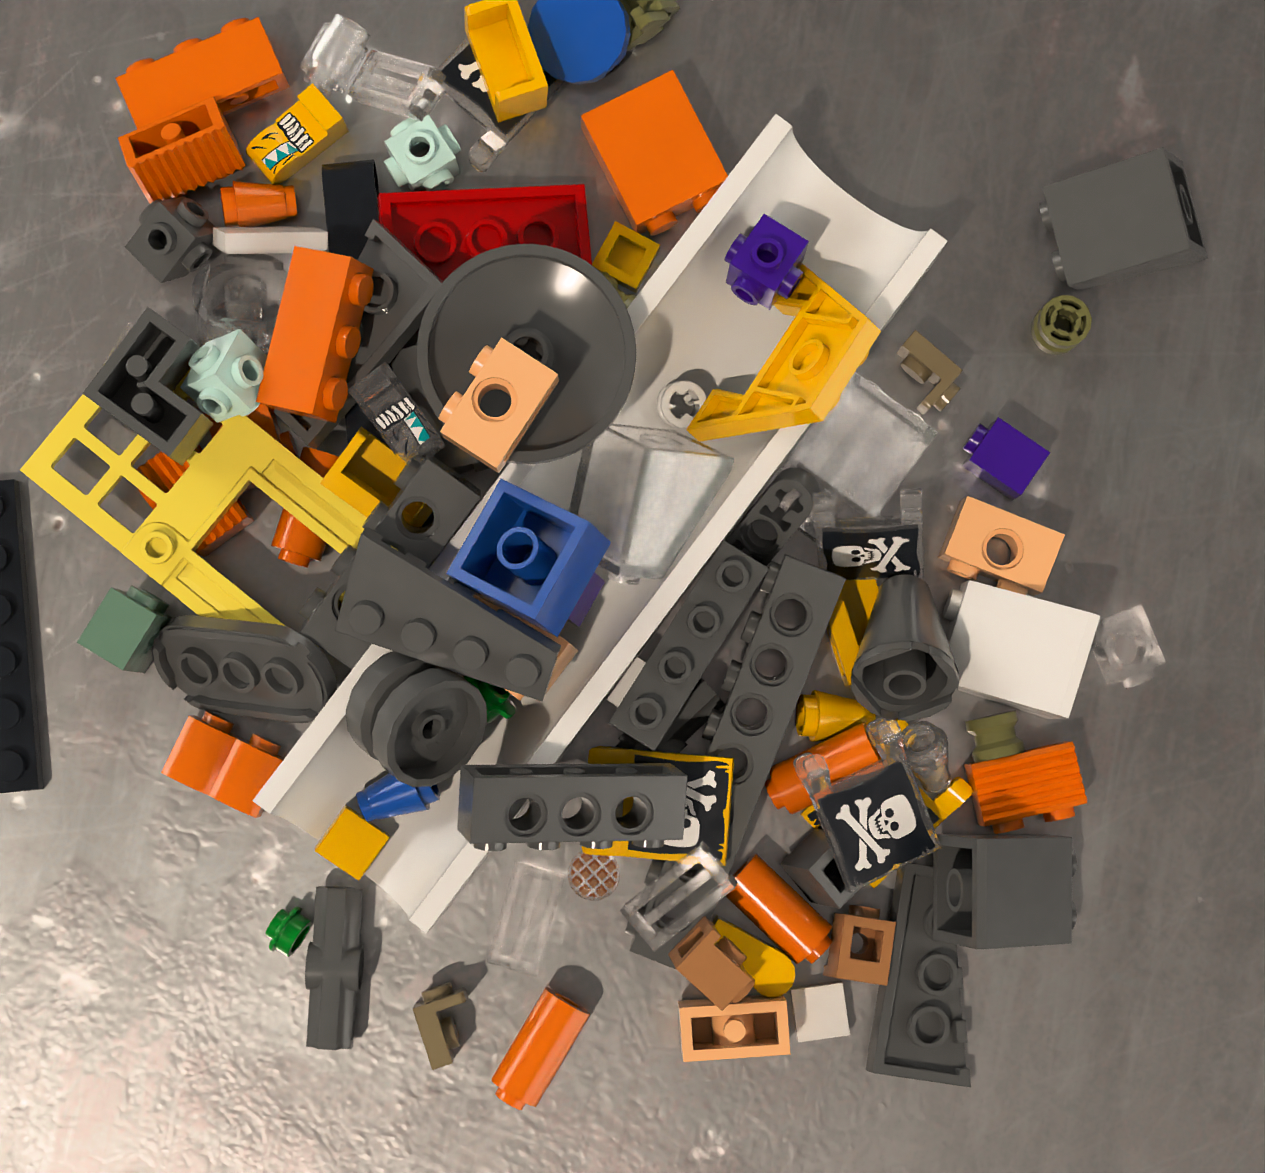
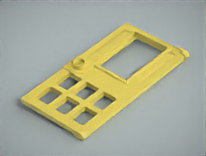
(195, 504)

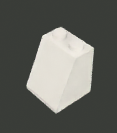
(1018, 648)

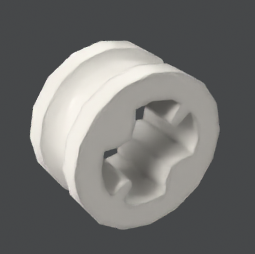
(679, 388)

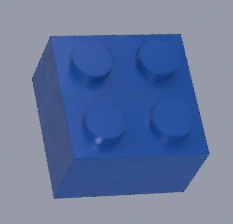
(529, 557)

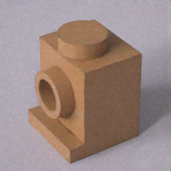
(873, 959)
(712, 965)

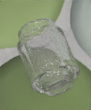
(335, 55)

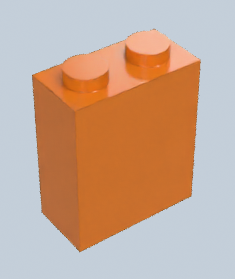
(654, 153)

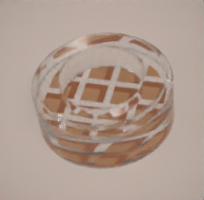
(593, 875)

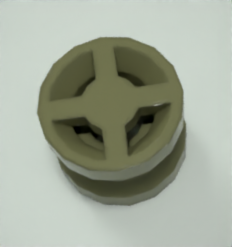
(995, 736)

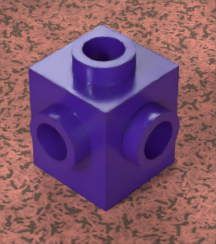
(765, 263)

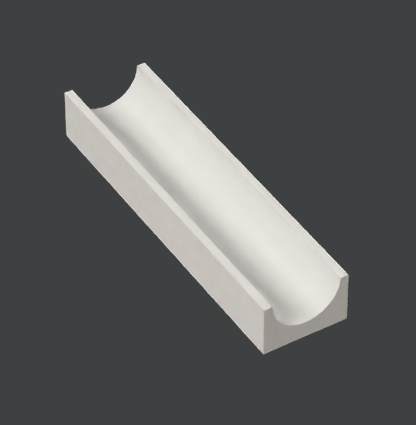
(684, 330)

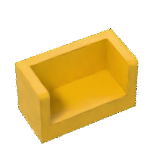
(506, 57)
(367, 475)

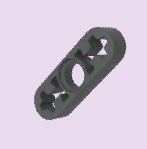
(768, 509)

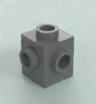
(172, 238)

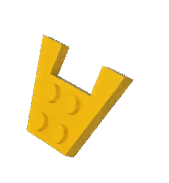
(802, 373)

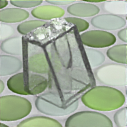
(860, 452)
(645, 495)

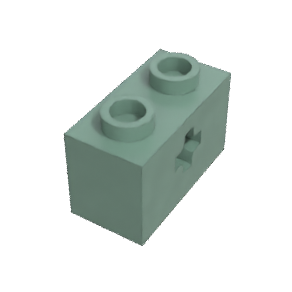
(126, 628)

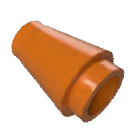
(256, 203)

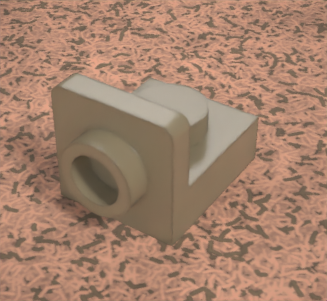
(928, 363)
(437, 1032)

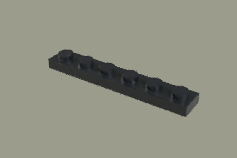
(18, 701)

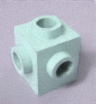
(425, 173)
(226, 376)

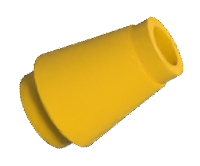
(828, 714)

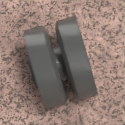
(416, 718)

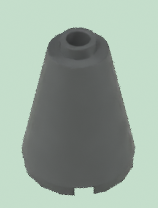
(904, 654)

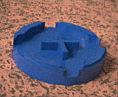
(579, 37)

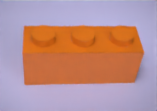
(231, 66)
(316, 334)

